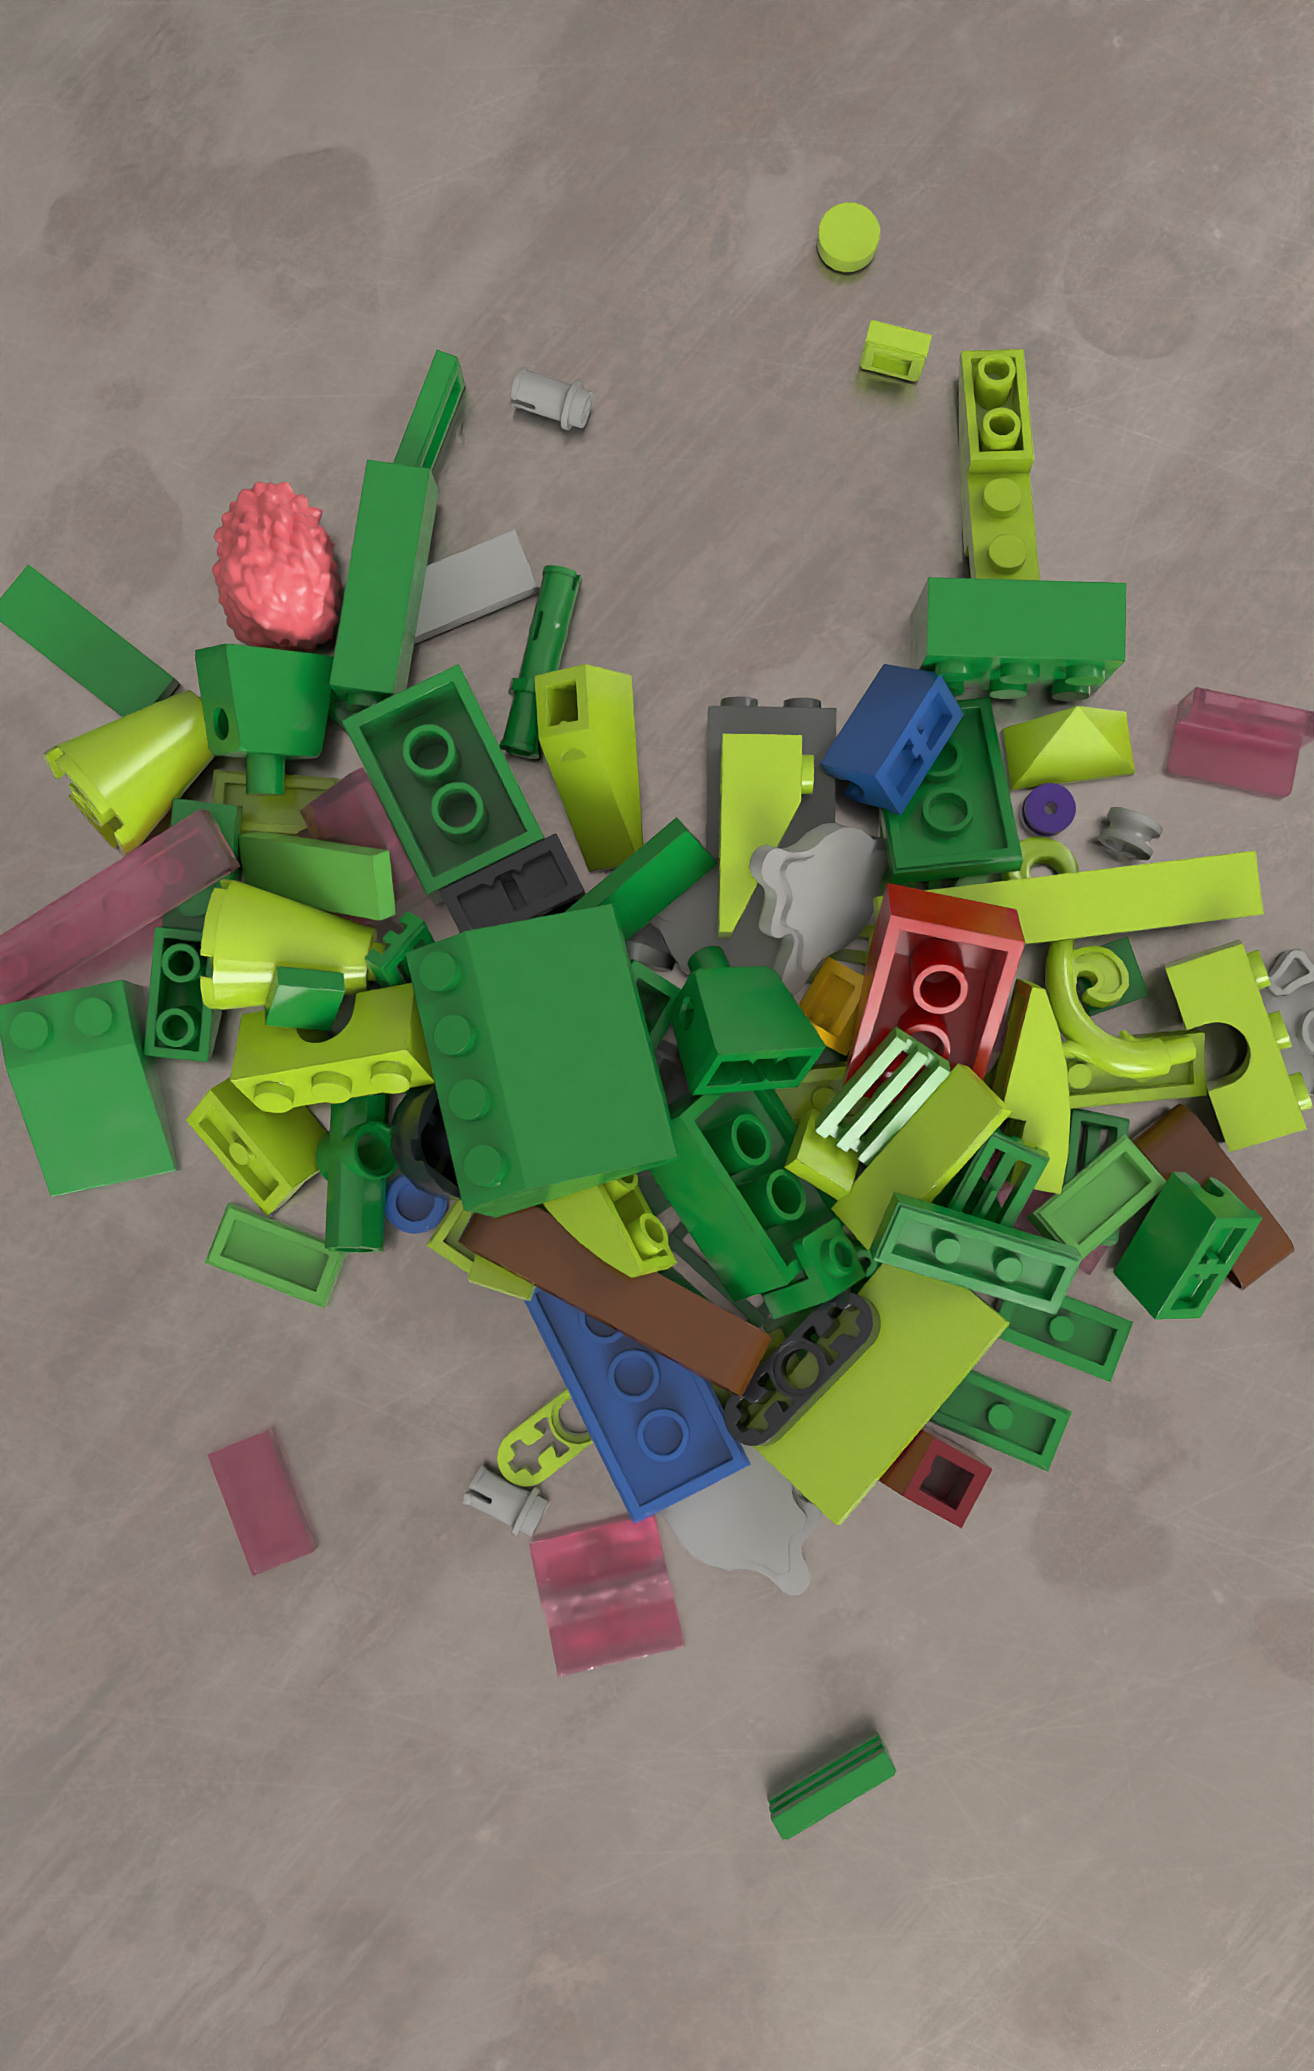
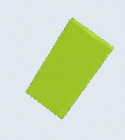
(872, 1413)

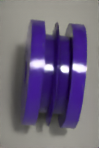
(1054, 797)

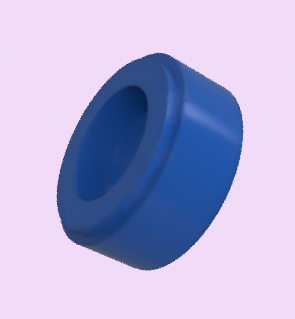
(411, 1208)

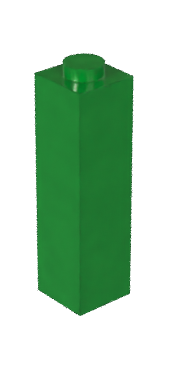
(384, 583)

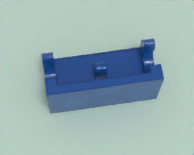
(893, 737)

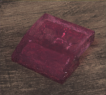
(607, 1596)

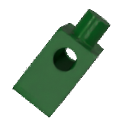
(264, 708)
(740, 1028)

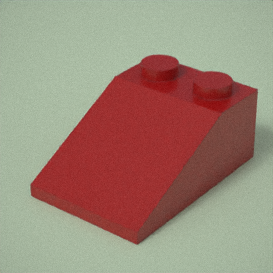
(939, 975)

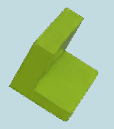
(260, 1149)

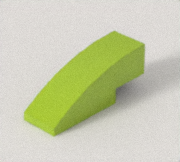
(1034, 1083)

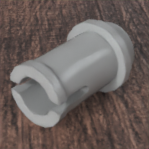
(552, 398)
(506, 1501)

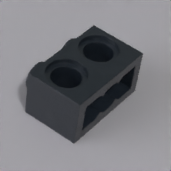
(515, 889)

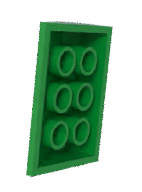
(541, 1059)

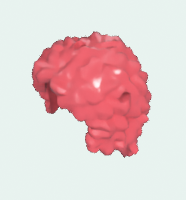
(276, 570)

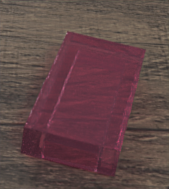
(262, 1502)

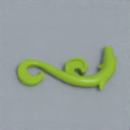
(1109, 979)

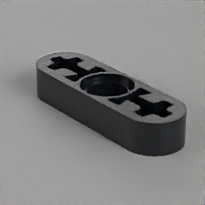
(779, 1414)

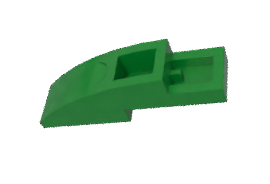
(176, 1015)

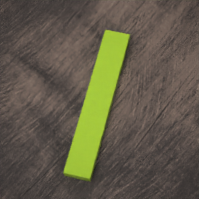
(1124, 897)

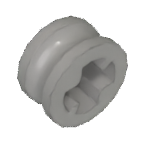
(1130, 833)

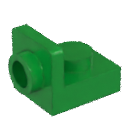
(828, 1270)

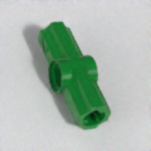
(355, 1163)

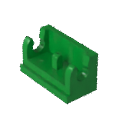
(1186, 1247)

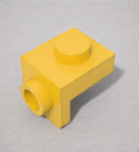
(833, 1004)

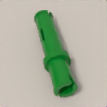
(541, 655)

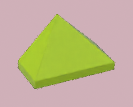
(1067, 748)

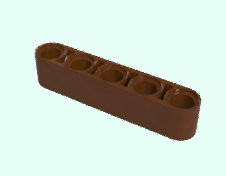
(640, 1307)

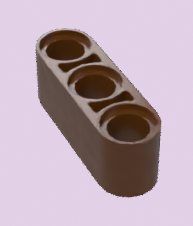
(1184, 1145)

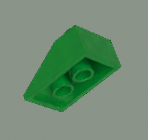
(87, 1087)

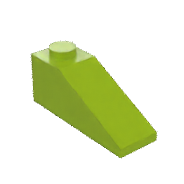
(758, 801)

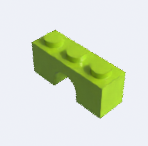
(300, 1067)
(1260, 1096)

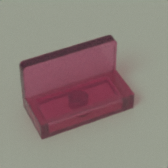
(1238, 742)

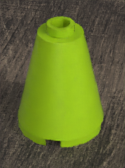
(134, 767)
(257, 931)

